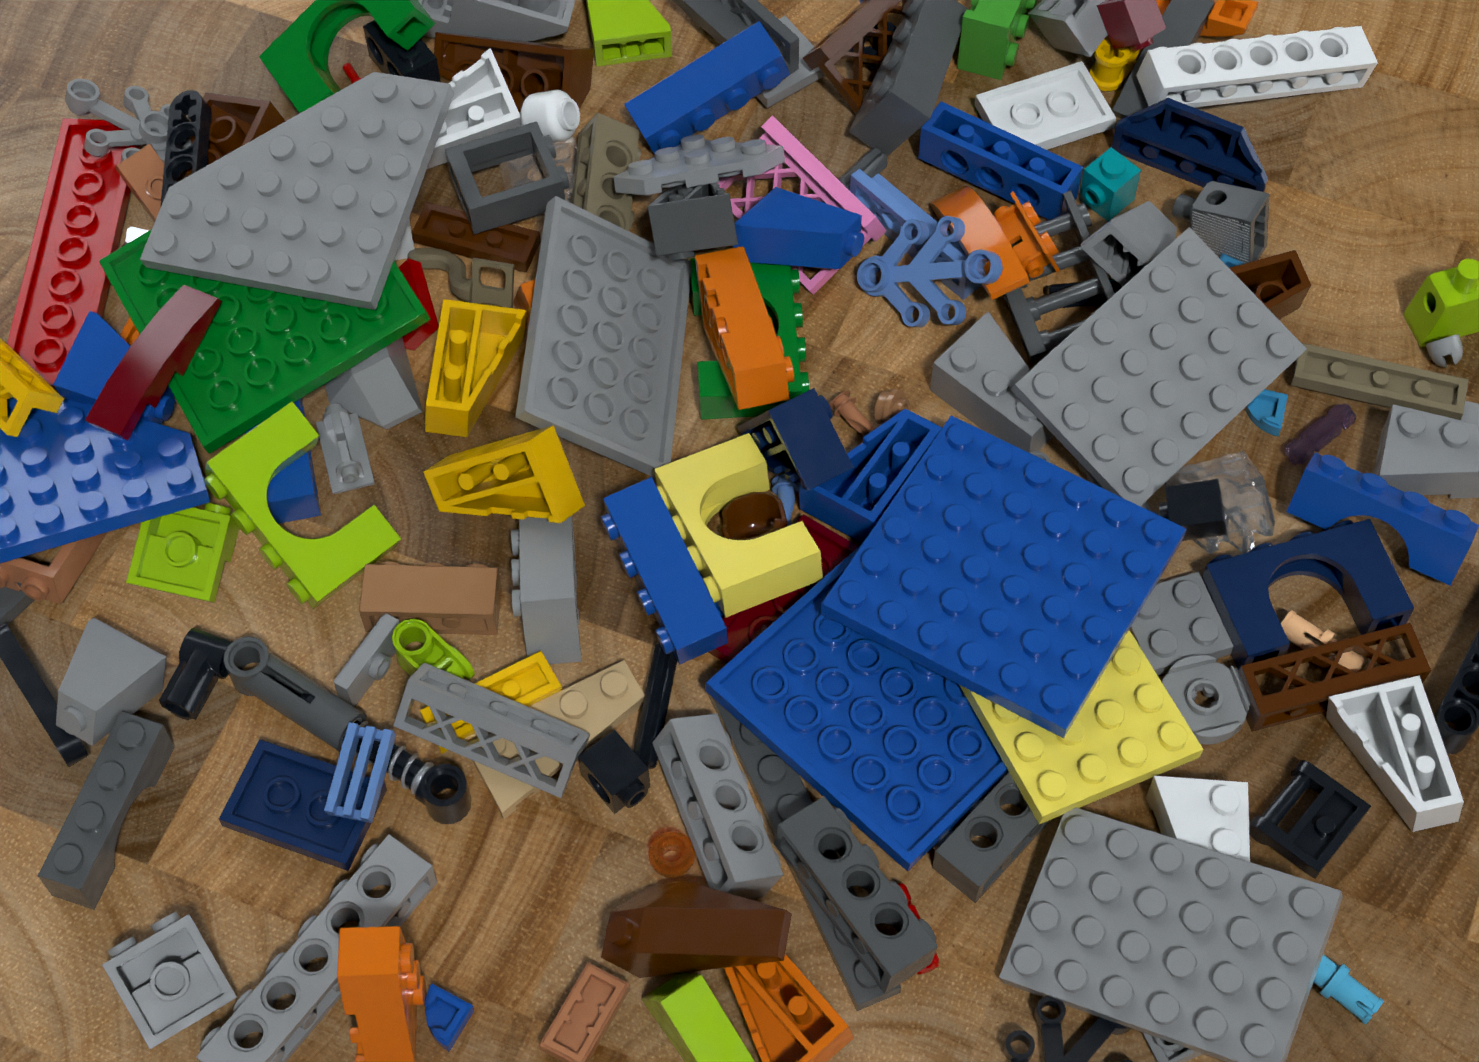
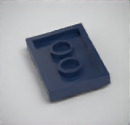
(284, 803)

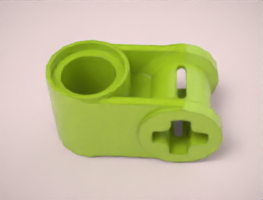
(434, 651)

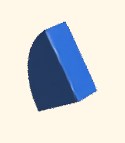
(446, 1016)

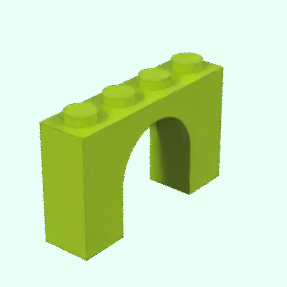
(313, 565)

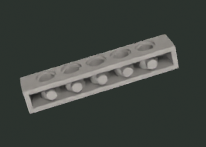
(317, 992)

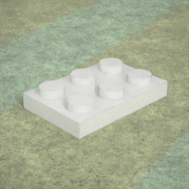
(1049, 107)

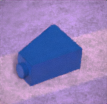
(799, 232)
(93, 361)

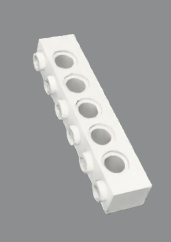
(1258, 67)

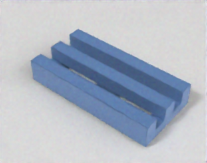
(342, 771)

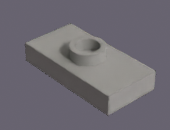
(368, 662)

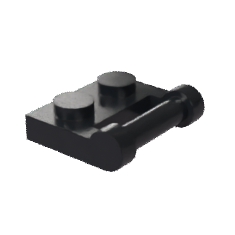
(1320, 828)

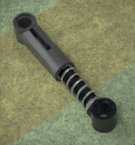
(328, 720)

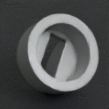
(1444, 347)

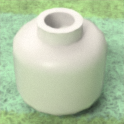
(554, 112)

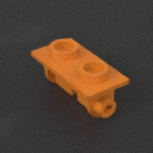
(1035, 249)

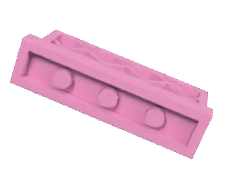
(812, 175)

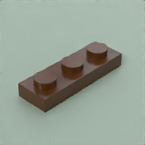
(451, 231)

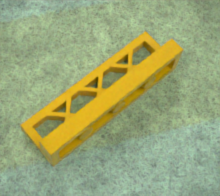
(26, 386)

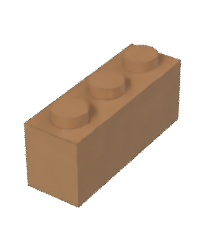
(440, 595)

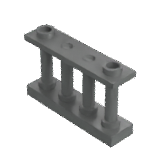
(1028, 311)

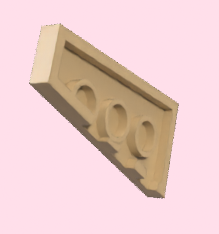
(591, 705)

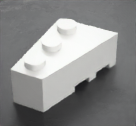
(478, 108)
(1401, 749)

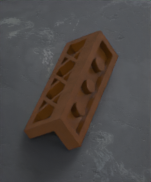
(1312, 698)

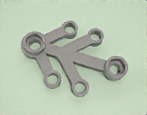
(83, 99)

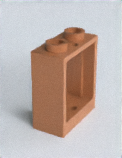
(50, 582)

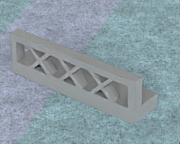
(494, 714)

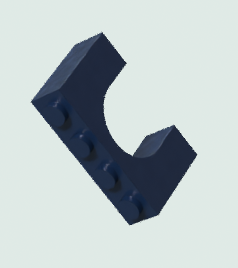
(1345, 557)

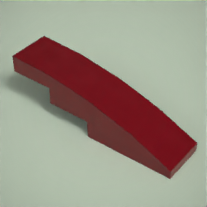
(151, 361)

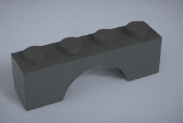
(86, 844)

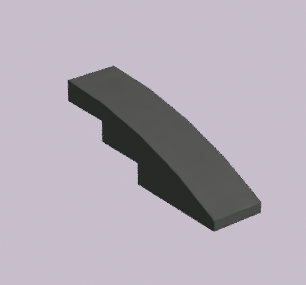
(1183, 25)

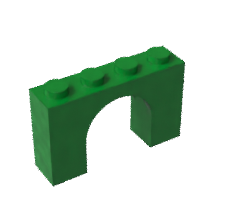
(301, 52)
(777, 288)

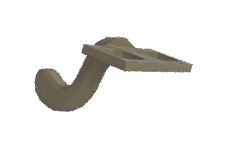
(468, 289)

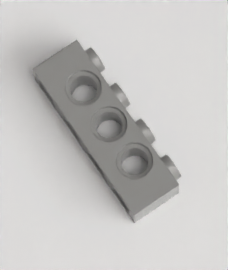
(717, 806)

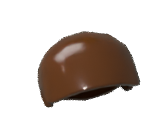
(753, 516)

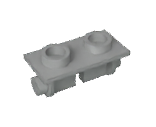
(344, 450)

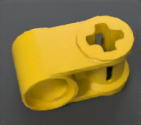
(1112, 65)

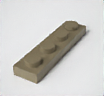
(1379, 381)

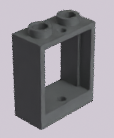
(510, 204)

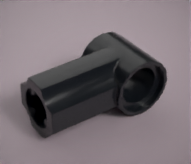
(197, 673)

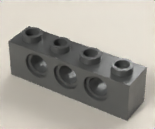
(977, 868)
(885, 957)

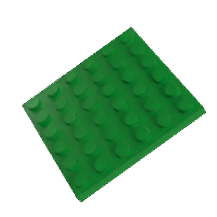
(261, 342)

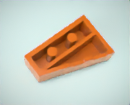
(787, 1013)

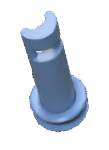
(786, 492)

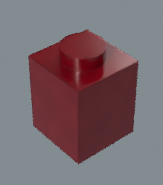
(1131, 22)

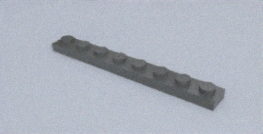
(780, 797)

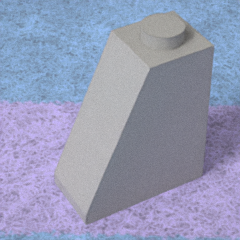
(1130, 241)
(105, 678)

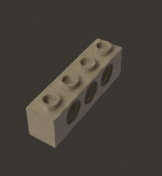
(603, 152)

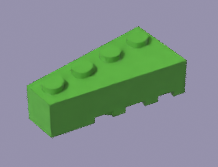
(991, 35)

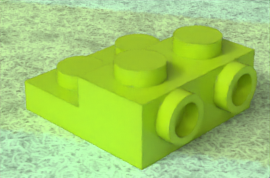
(184, 552)

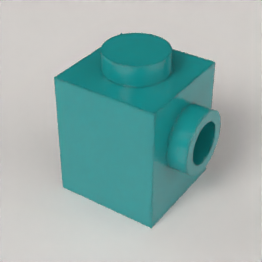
(1109, 184)

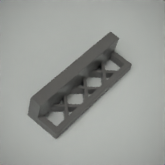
(730, 17)

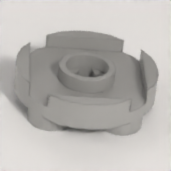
(1215, 680)

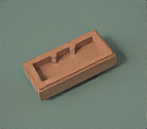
(144, 177)
(585, 1015)

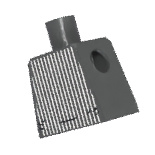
(1228, 219)

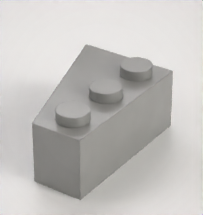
(1429, 454)

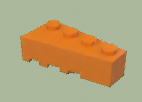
(742, 329)

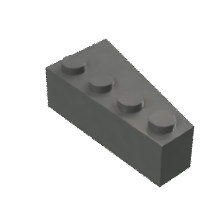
(910, 74)

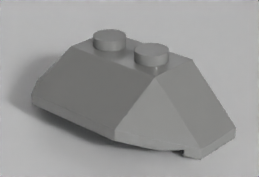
(378, 388)

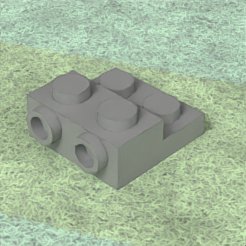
(168, 978)

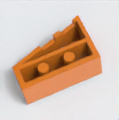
(382, 990)

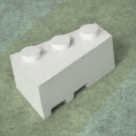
(1203, 813)

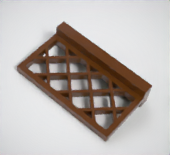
(850, 34)

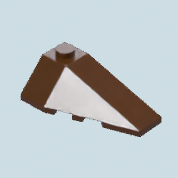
(524, 64)

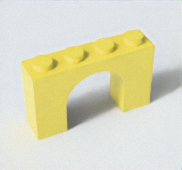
(735, 571)

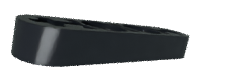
(180, 129)
(38, 696)

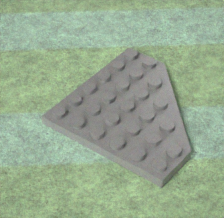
(312, 200)

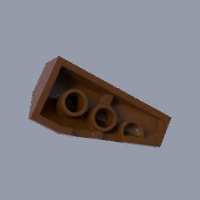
(236, 123)
(691, 930)

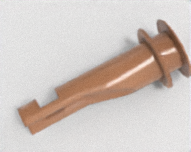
(846, 408)

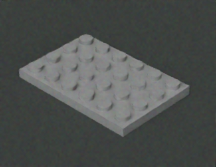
(605, 339)
(1158, 369)
(1172, 939)

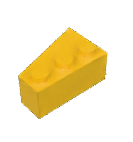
(468, 362)
(508, 477)

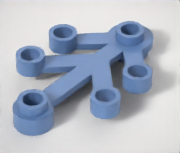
(923, 270)

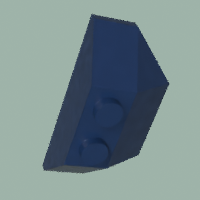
(1190, 145)

